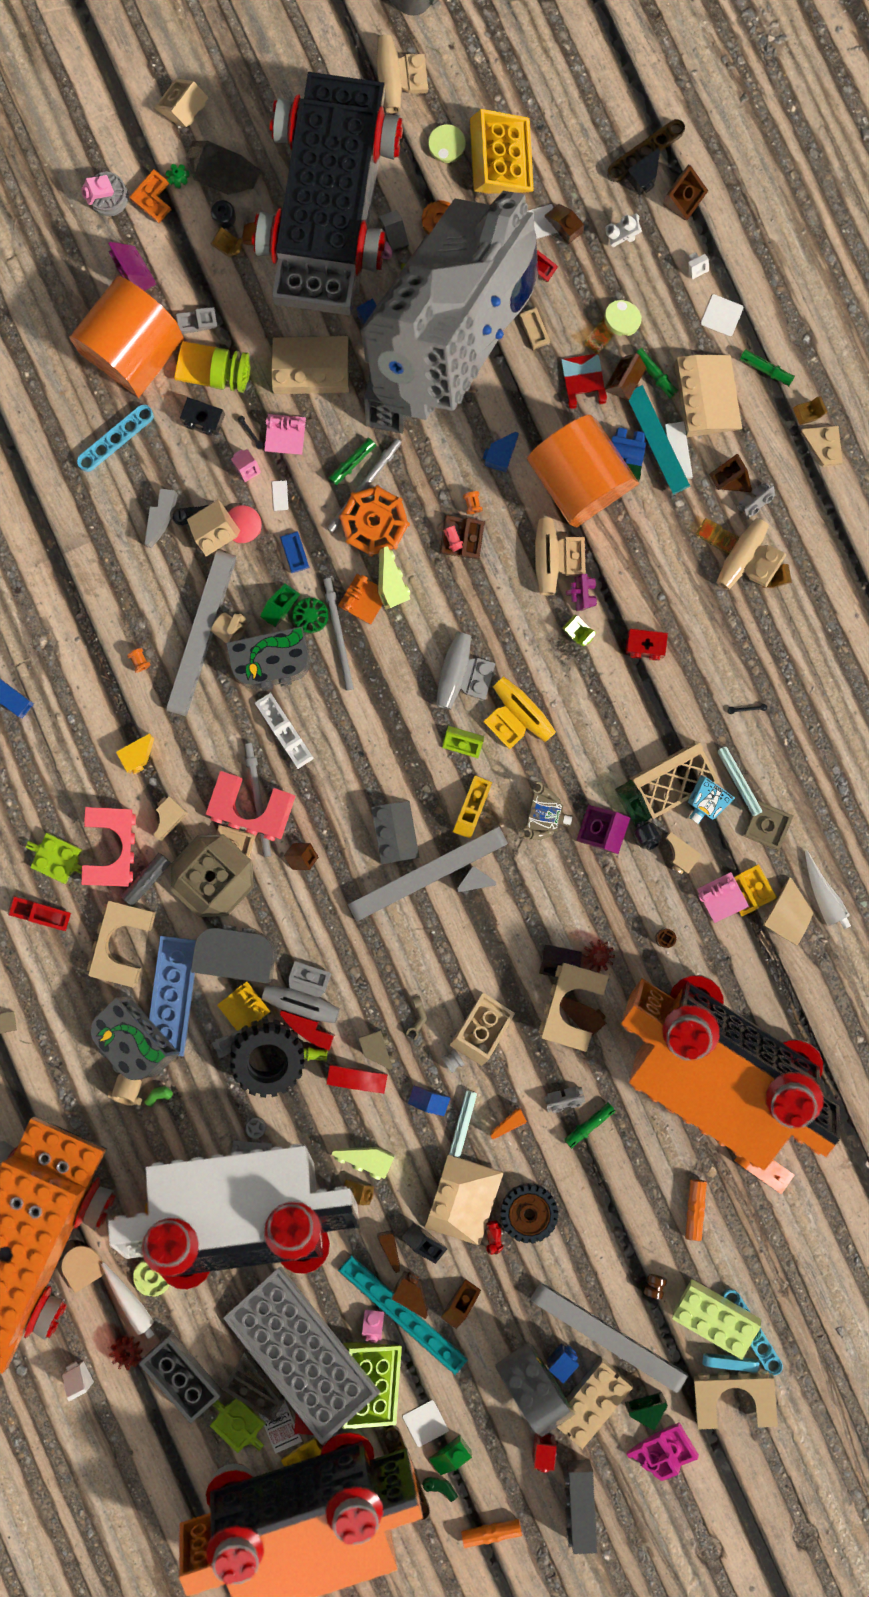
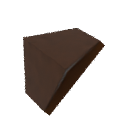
(732, 476)

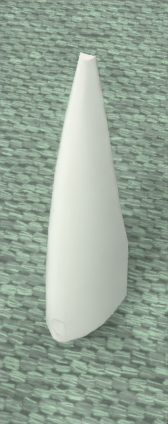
(829, 902)
(131, 1306)

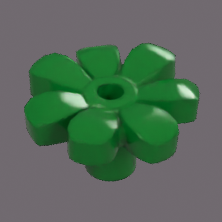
(177, 175)

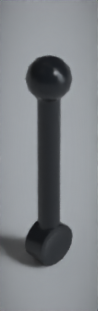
(259, 445)
(731, 710)

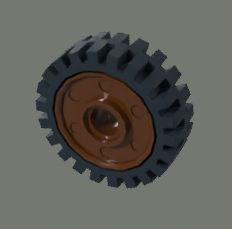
(540, 1224)

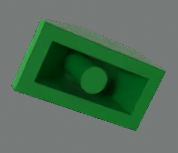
(279, 605)
(451, 1456)

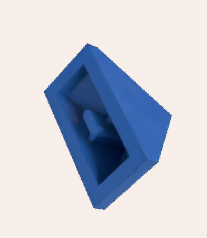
(428, 1101)

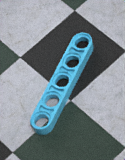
(118, 429)
(759, 1339)

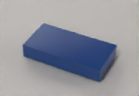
(294, 552)

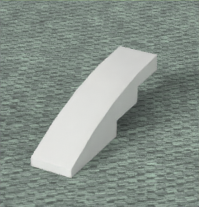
(284, 730)

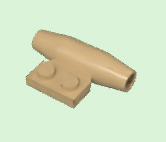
(399, 74)
(556, 556)
(751, 557)

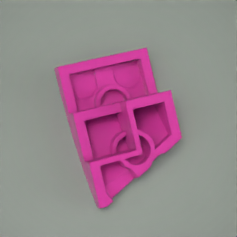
(665, 1452)

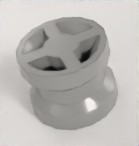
(453, 1060)
(253, 1130)

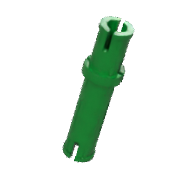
(763, 365)
(659, 377)
(347, 466)
(589, 1125)

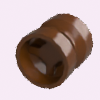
(665, 938)
(655, 1286)

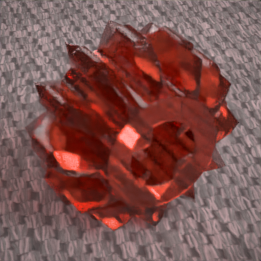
(603, 961)
(122, 1358)

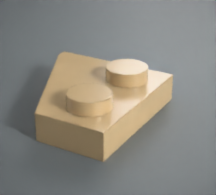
(825, 444)

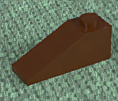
(583, 1015)

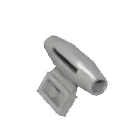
(462, 673)
(304, 995)

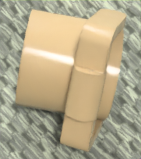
(229, 628)
(126, 1091)

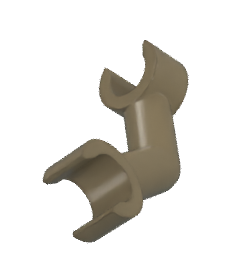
(422, 1016)

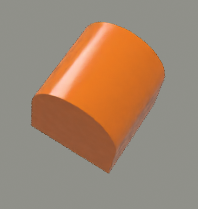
(127, 335)
(581, 469)

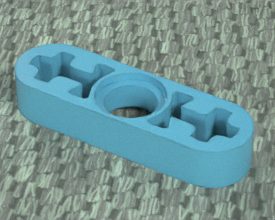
(730, 1362)

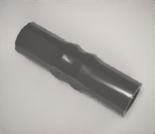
(145, 879)

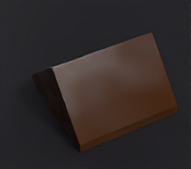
(685, 194)
(626, 376)

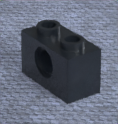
(194, 408)

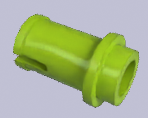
(315, 1054)

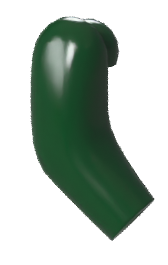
(440, 1485)

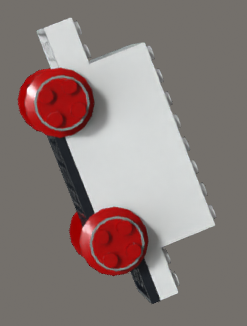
(234, 1215)

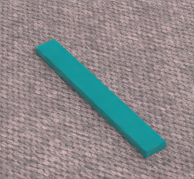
(408, 1320)

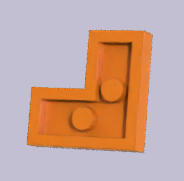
(147, 196)

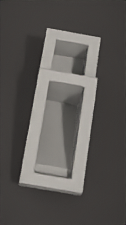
(160, 516)

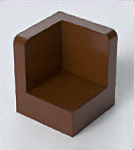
(301, 856)

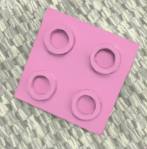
(285, 434)
(722, 897)

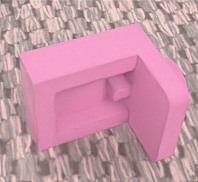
(96, 188)
(372, 1326)

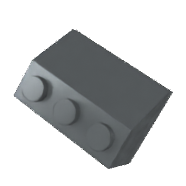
(395, 832)

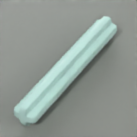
(739, 781)
(463, 1123)

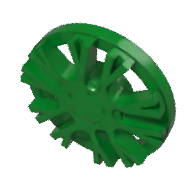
(310, 615)

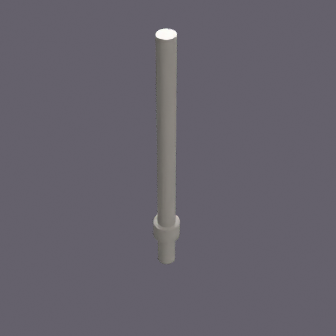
(386, 456)
(331, 598)
(251, 762)

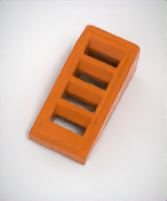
(513, 1121)

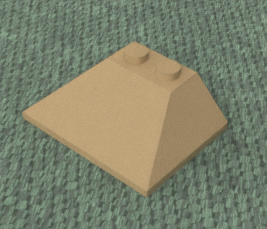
(464, 1200)

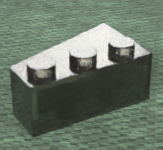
(253, 1387)

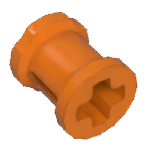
(472, 502)
(138, 660)

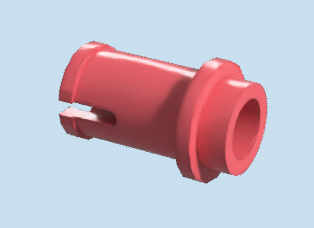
(453, 538)

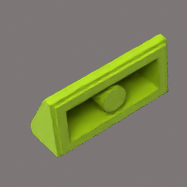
(463, 741)

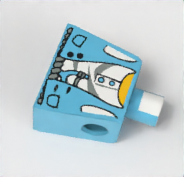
(708, 799)

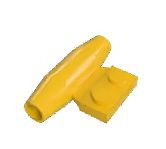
(518, 714)

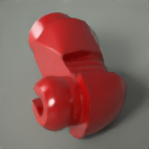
(494, 1238)

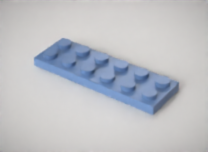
(173, 990)

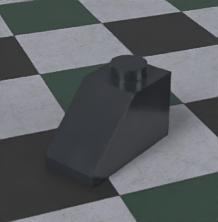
(644, 173)
(424, 1243)

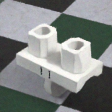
(624, 230)

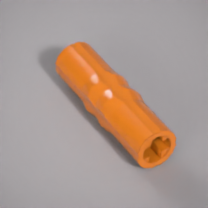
(696, 1209)
(491, 1533)

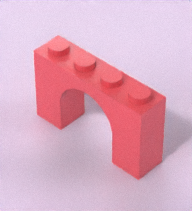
(121, 823)
(270, 823)

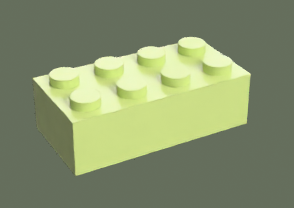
(716, 1319)

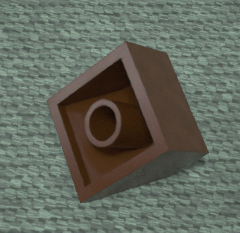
(410, 1294)

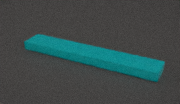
(658, 440)

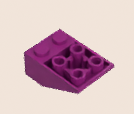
(131, 265)

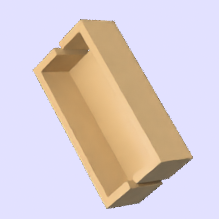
(594, 1401)

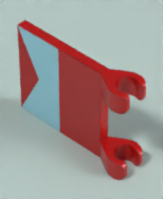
(582, 376)

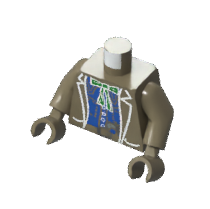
(544, 814)

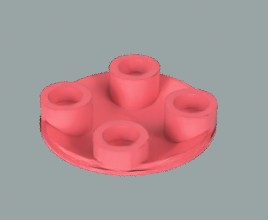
(247, 521)

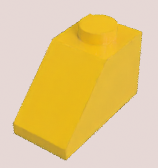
(136, 754)

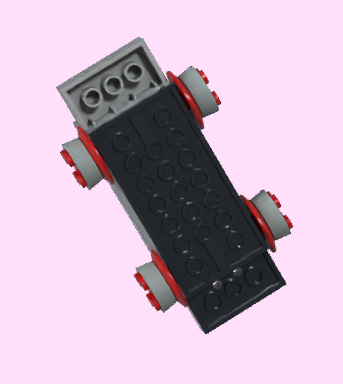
(329, 193)

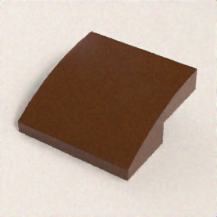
(469, 531)

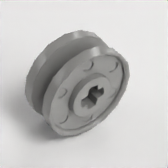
(117, 202)

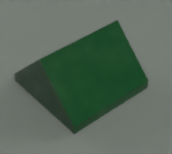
(647, 1409)

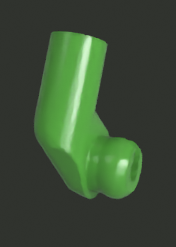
(158, 1093)

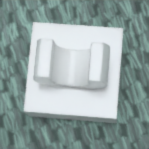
(698, 265)

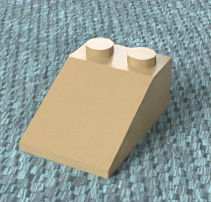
(482, 1029)

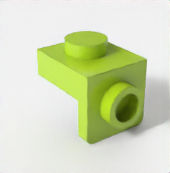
(579, 631)

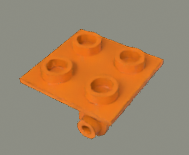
(362, 599)

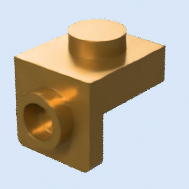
(227, 243)
(810, 411)
(781, 577)
(362, 1193)

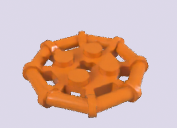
(372, 509)

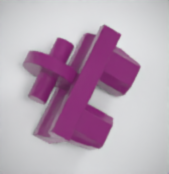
(579, 592)

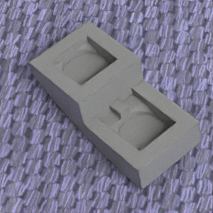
(196, 321)

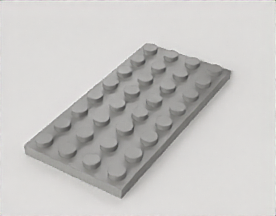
(301, 1355)

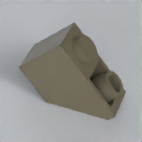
(375, 1048)

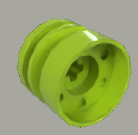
(233, 370)

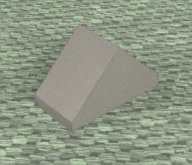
(394, 230)
(474, 880)

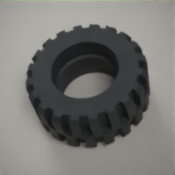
(270, 1081)

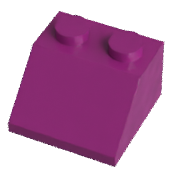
(603, 829)

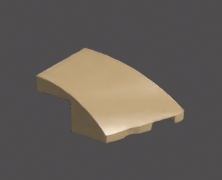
(789, 914)

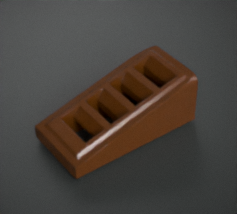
(388, 1245)

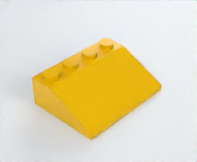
(501, 152)

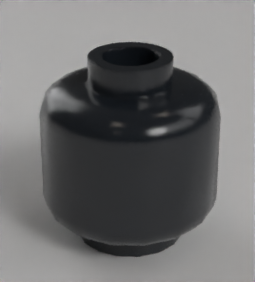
(223, 214)
(647, 835)

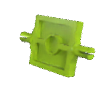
(55, 858)
(238, 1425)

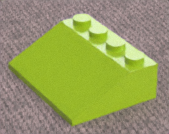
(382, 1366)

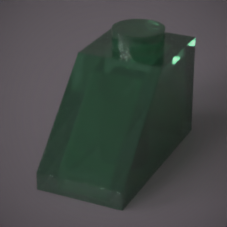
(633, 802)

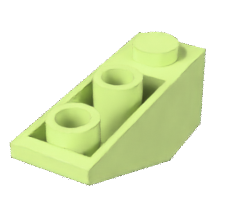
(390, 582)
(368, 1158)

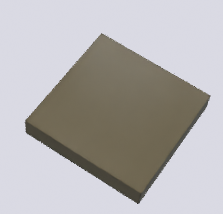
(769, 826)

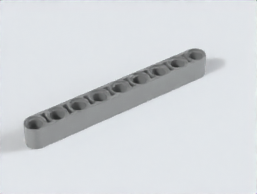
(201, 633)
(427, 874)
(609, 1337)

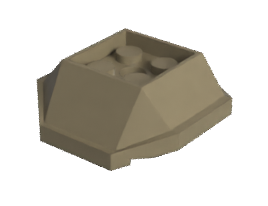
(232, 876)

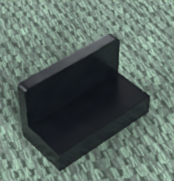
(556, 956)

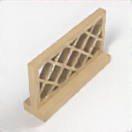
(666, 765)

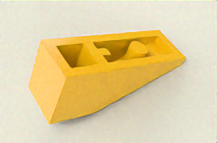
(472, 807)

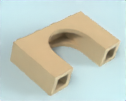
(103, 964)
(554, 1027)
(758, 1385)

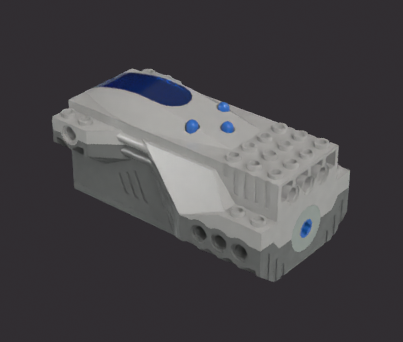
(451, 305)

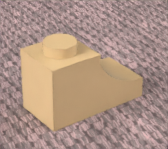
(170, 815)
(683, 855)

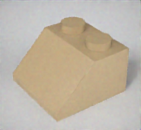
(182, 102)
(213, 527)

